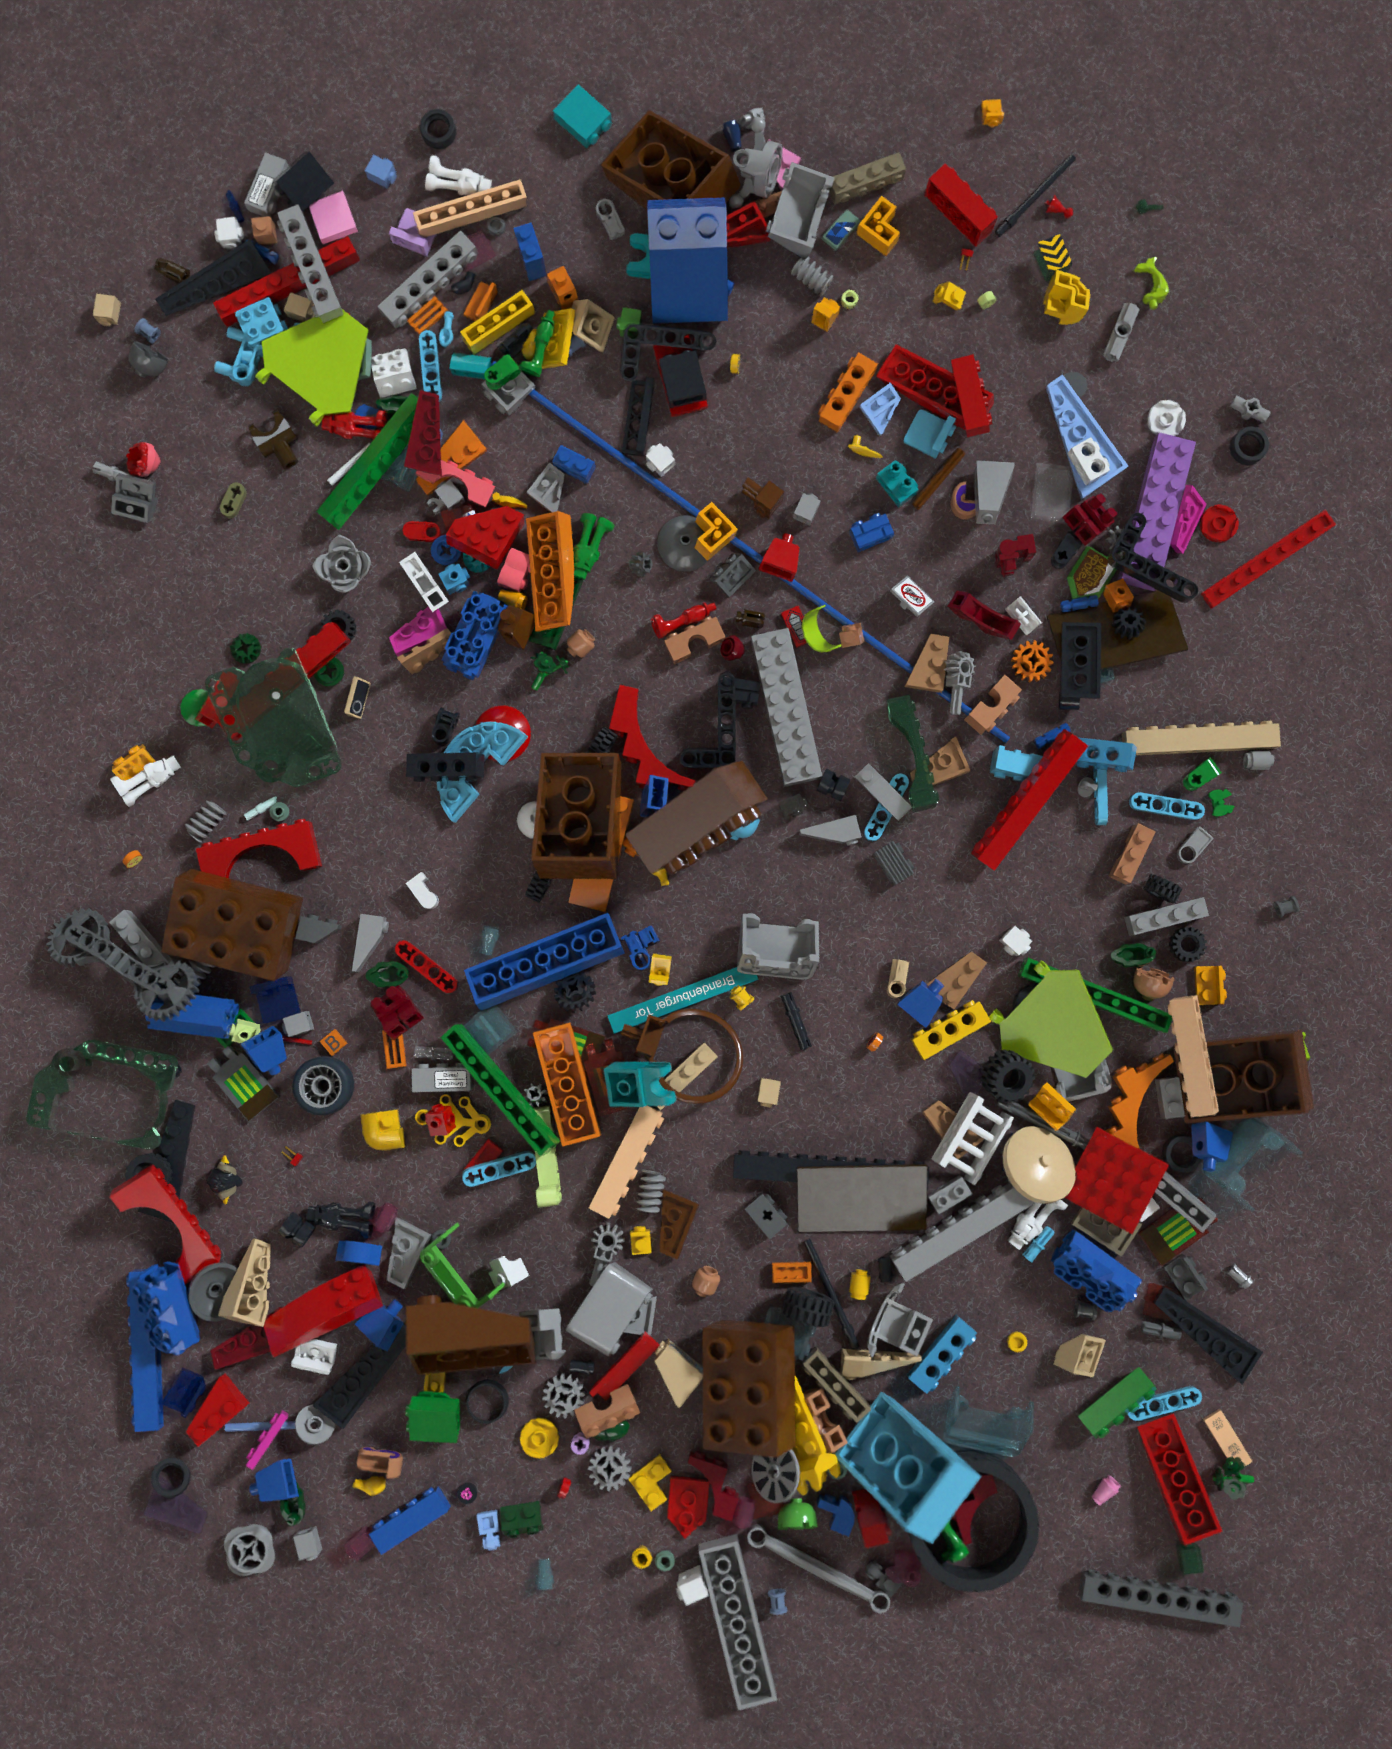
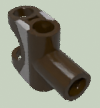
(276, 441)

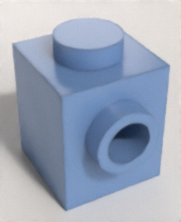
(381, 171)

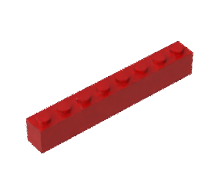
(285, 281)
(313, 656)
(1029, 799)

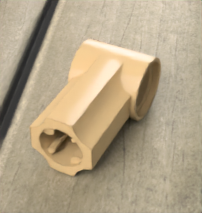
(898, 976)

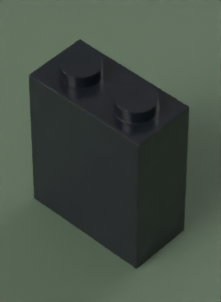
(302, 181)
(682, 379)

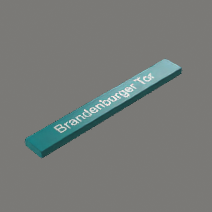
(679, 998)

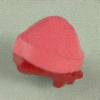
(142, 459)

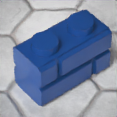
(573, 464)
(871, 532)

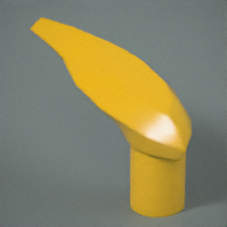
(862, 450)
(507, 501)

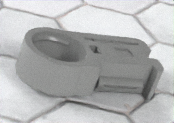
(611, 221)

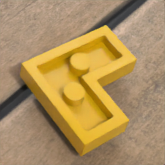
(646, 1481)

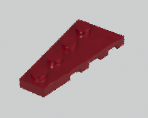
(424, 441)
(241, 1347)

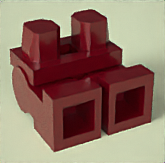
(1091, 518)
(1011, 551)
(395, 1010)

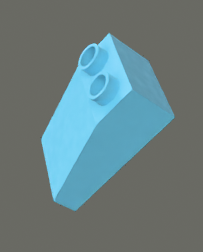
(907, 1468)

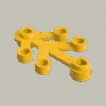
(460, 1120)

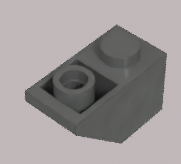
(314, 930)

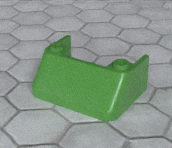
(449, 1278)

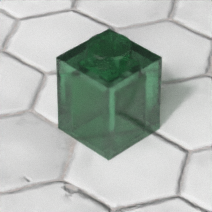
(1190, 1558)

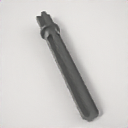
(1068, 1135)

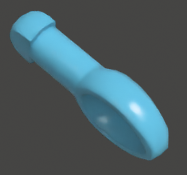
(446, 334)

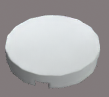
(1161, 421)

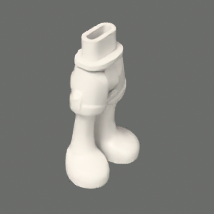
(467, 183)
(155, 774)
(1028, 1227)

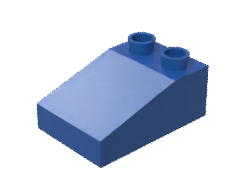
(688, 260)

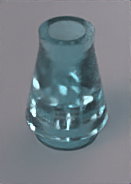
(489, 939)
(544, 1576)

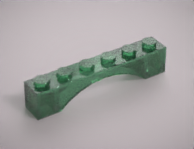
(902, 716)

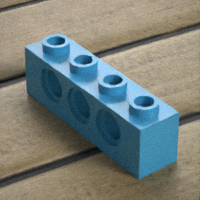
(1123, 762)
(942, 1343)

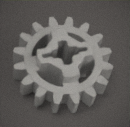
(568, 1405)
(602, 1468)

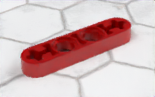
(428, 964)

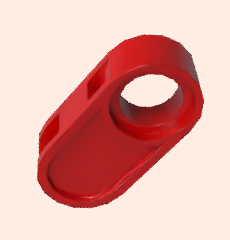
(417, 531)

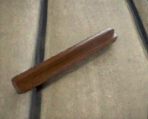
(938, 478)

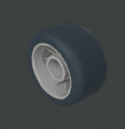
(308, 1088)

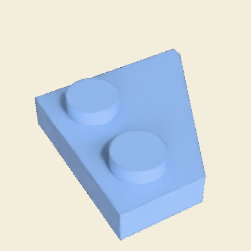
(880, 407)

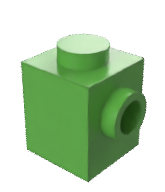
(629, 316)

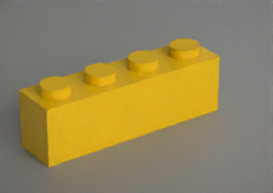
(497, 322)

